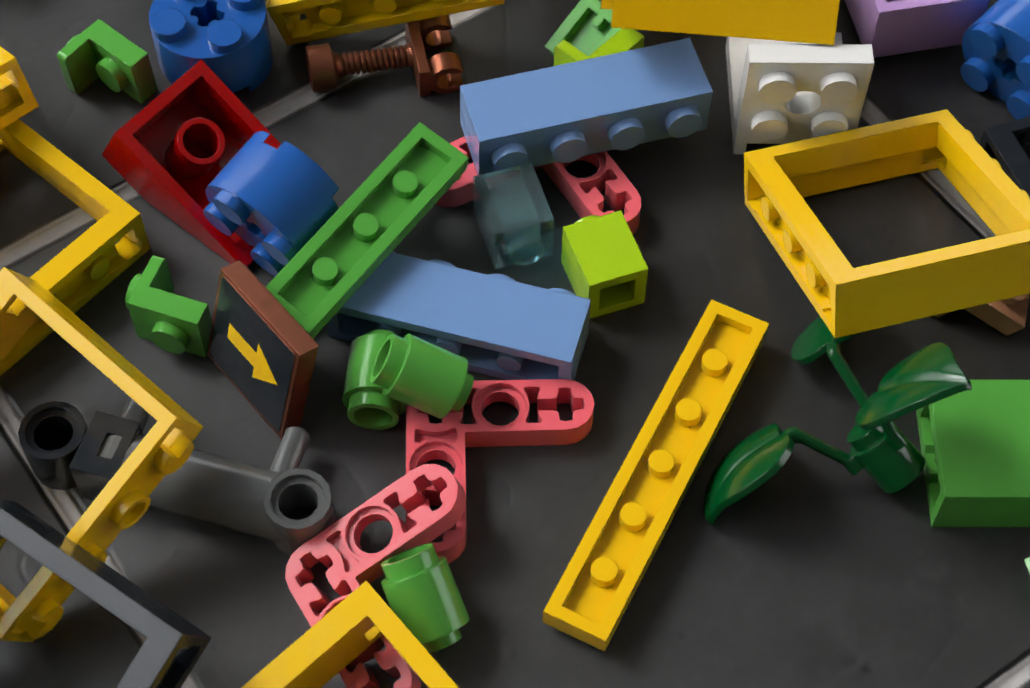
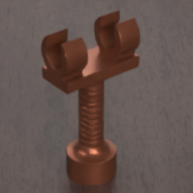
(436, 74)

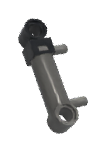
(202, 489)

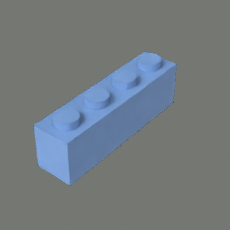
(585, 107)
(488, 319)

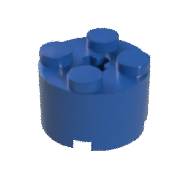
(225, 34)
(999, 54)
(271, 200)

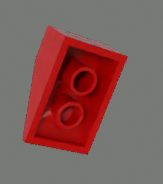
(180, 147)

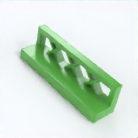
(367, 228)

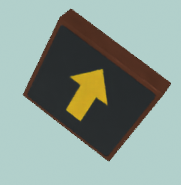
(261, 348)

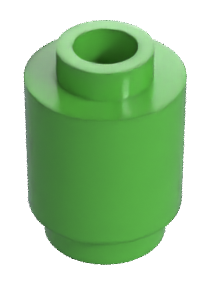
(422, 375)
(364, 399)
(425, 596)

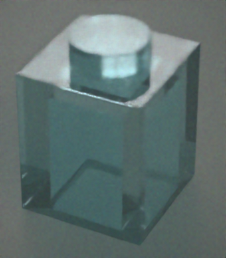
(513, 216)

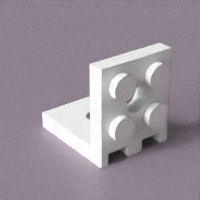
(794, 89)

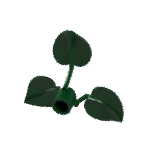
(875, 439)

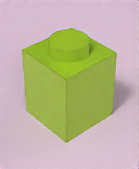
(604, 263)

